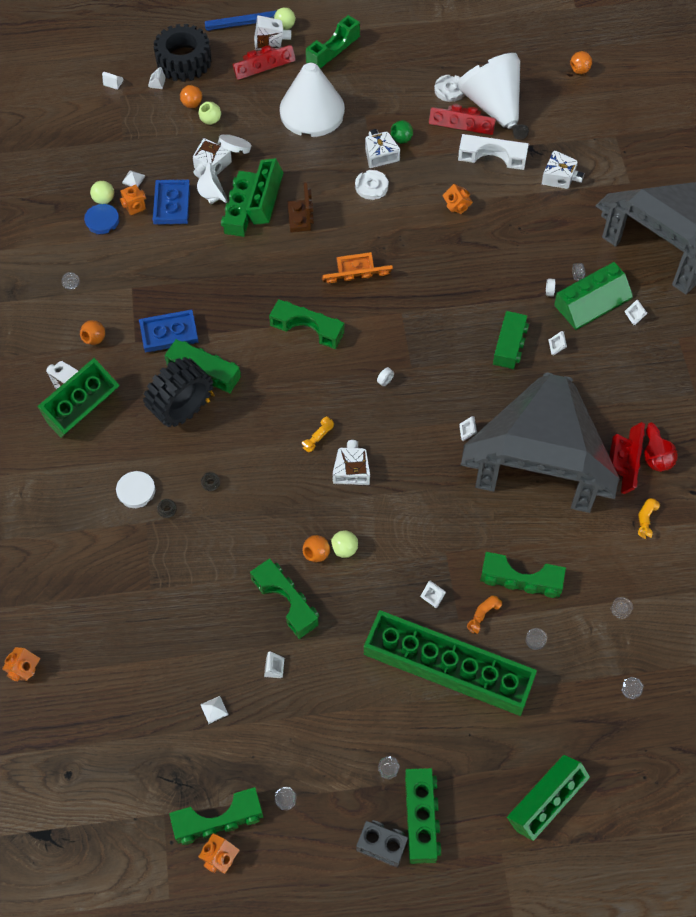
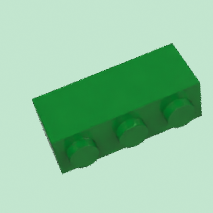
(510, 340)

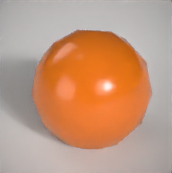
(581, 62)
(191, 96)
(92, 332)
(316, 548)

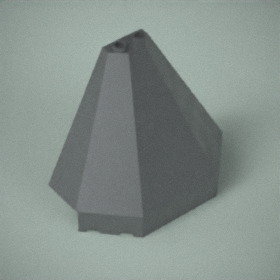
(664, 210)
(546, 434)

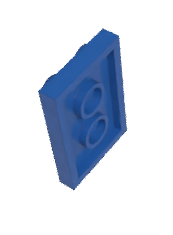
(171, 202)
(162, 330)

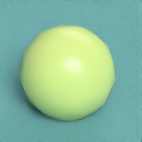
(286, 16)
(209, 113)
(102, 192)
(344, 543)

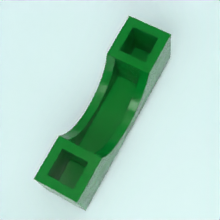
(345, 34)
(286, 316)
(269, 579)
(546, 581)
(189, 825)

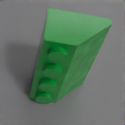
(593, 295)
(77, 397)

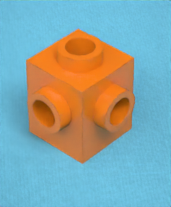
(133, 199)
(457, 199)
(20, 664)
(218, 854)

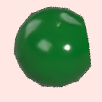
(401, 131)

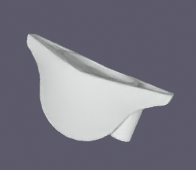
(210, 186)

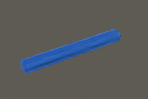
(236, 21)

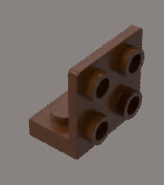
(300, 212)

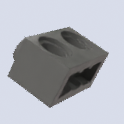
(379, 849)

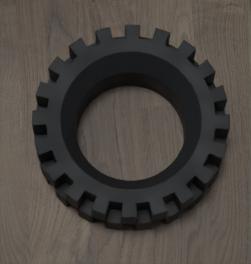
(185, 65)
(178, 392)

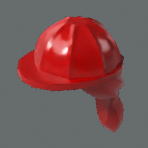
(659, 453)

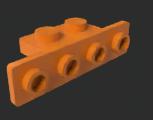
(355, 266)

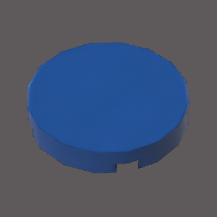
(101, 218)

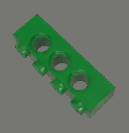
(236, 217)
(418, 851)

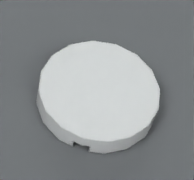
(448, 89)
(234, 143)
(371, 184)
(135, 489)

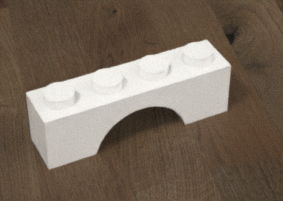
(475, 147)

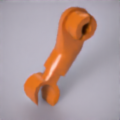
(482, 609)

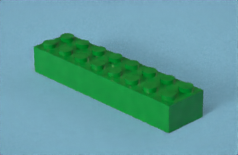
(449, 662)

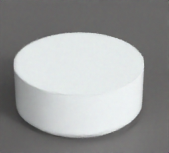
(550, 287)
(385, 376)

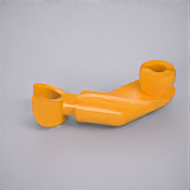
(327, 425)
(644, 514)

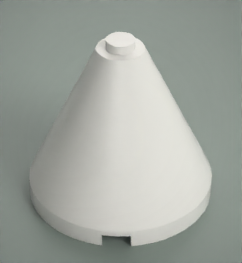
(495, 88)
(312, 104)

